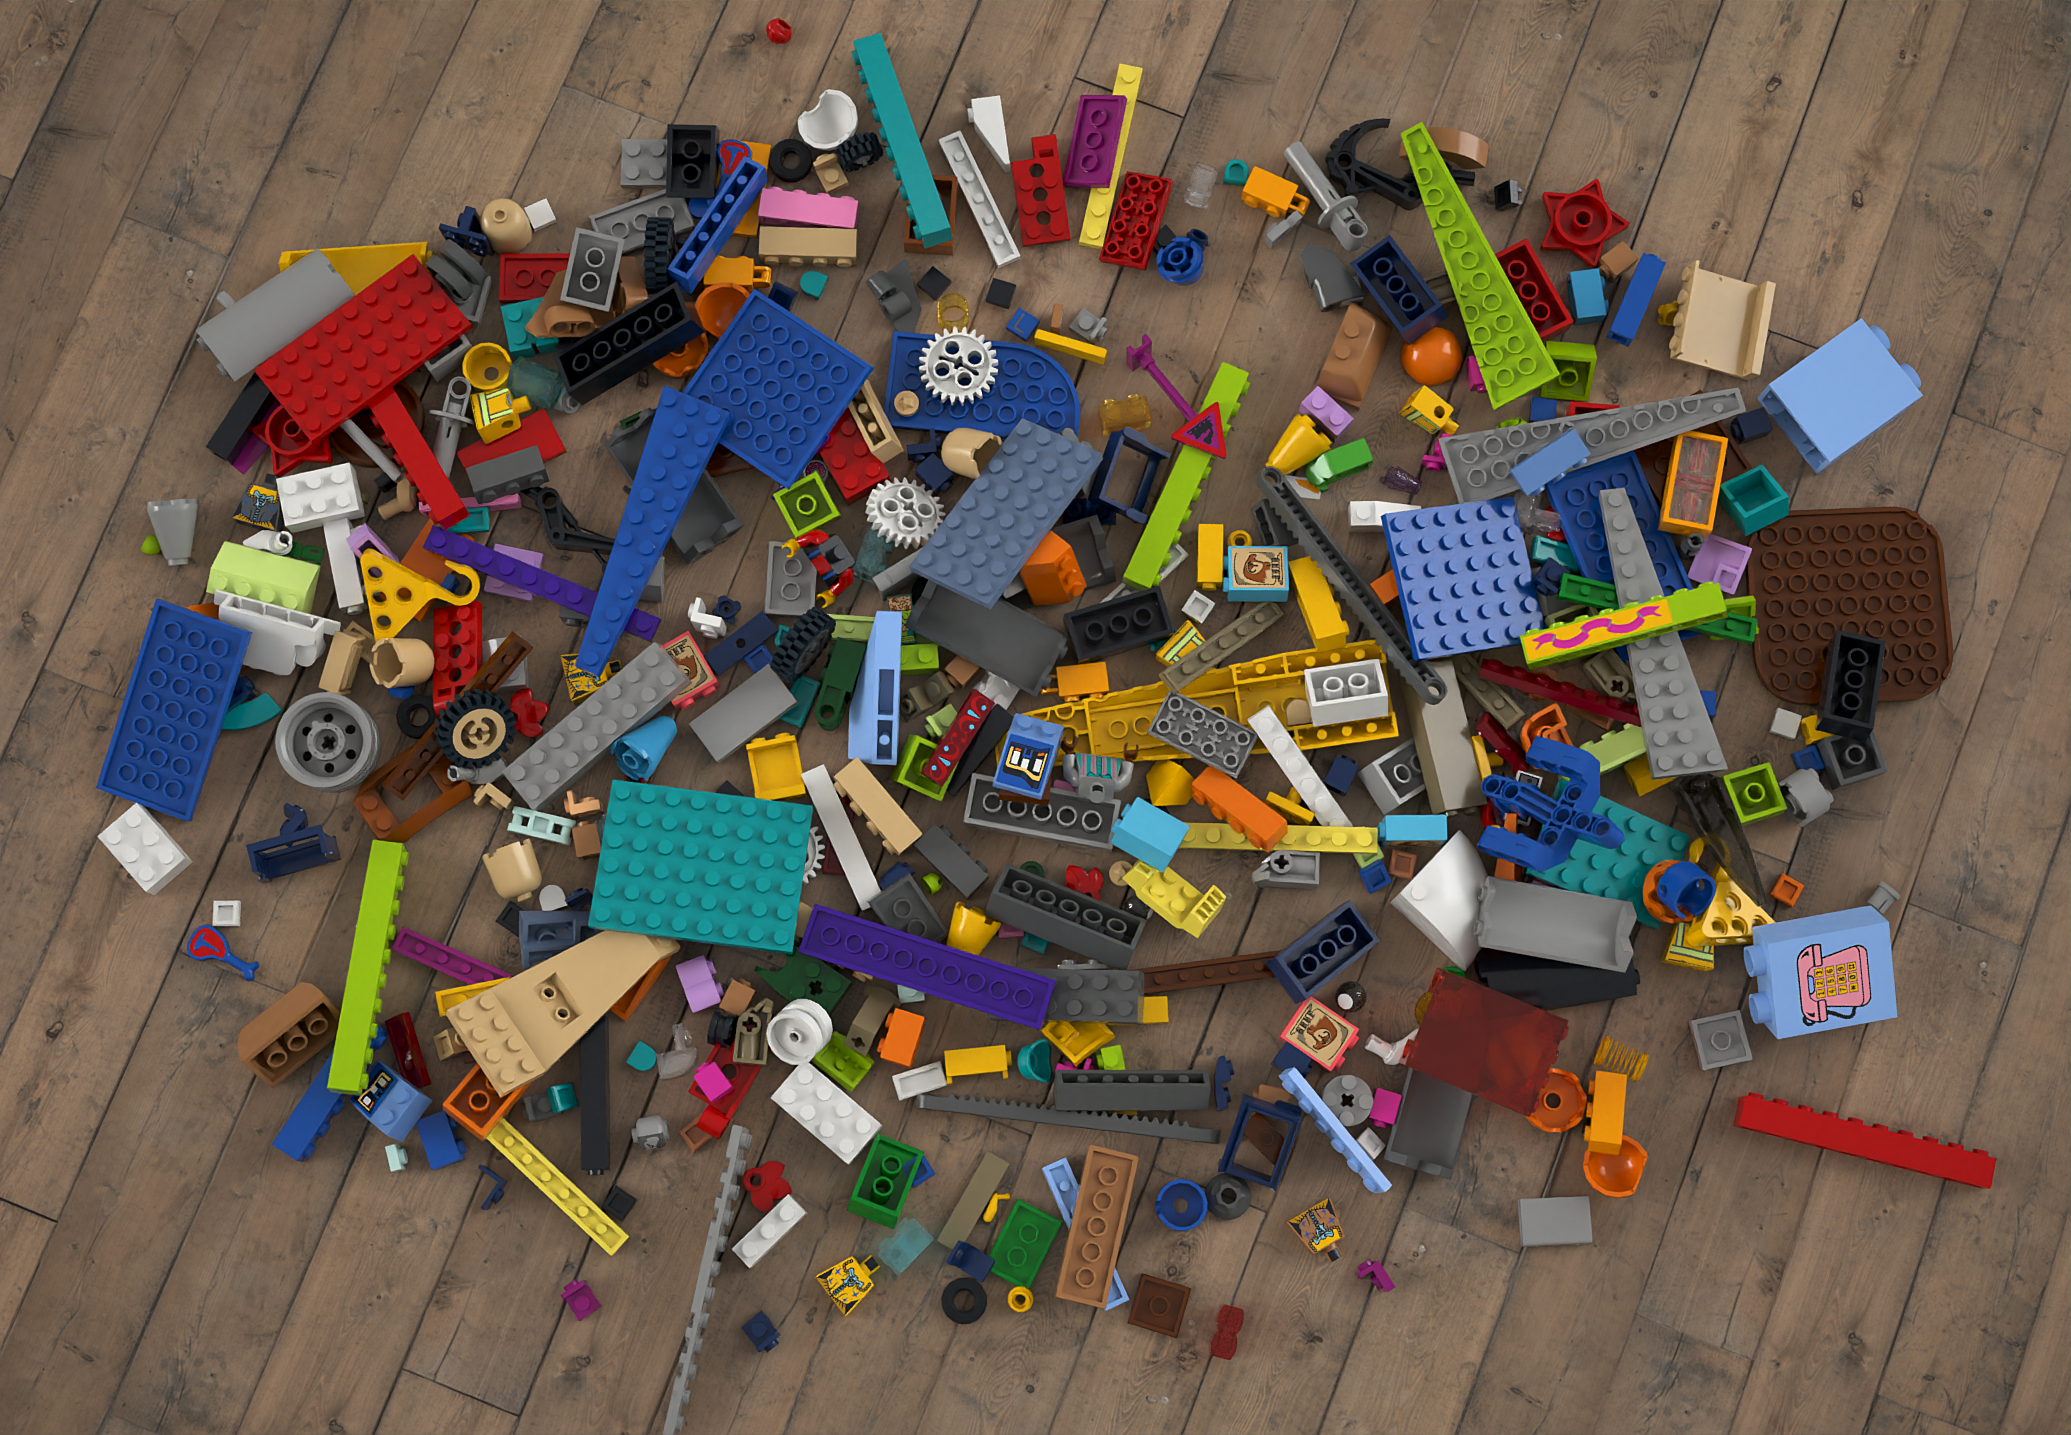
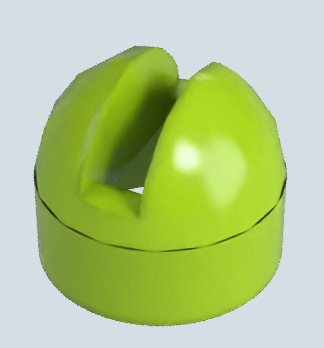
(151, 545)
(932, 882)

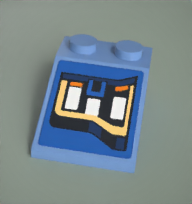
(1028, 756)
(391, 1102)

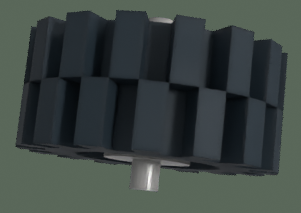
(860, 151)

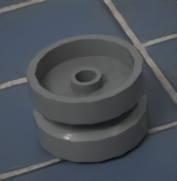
(455, 269)

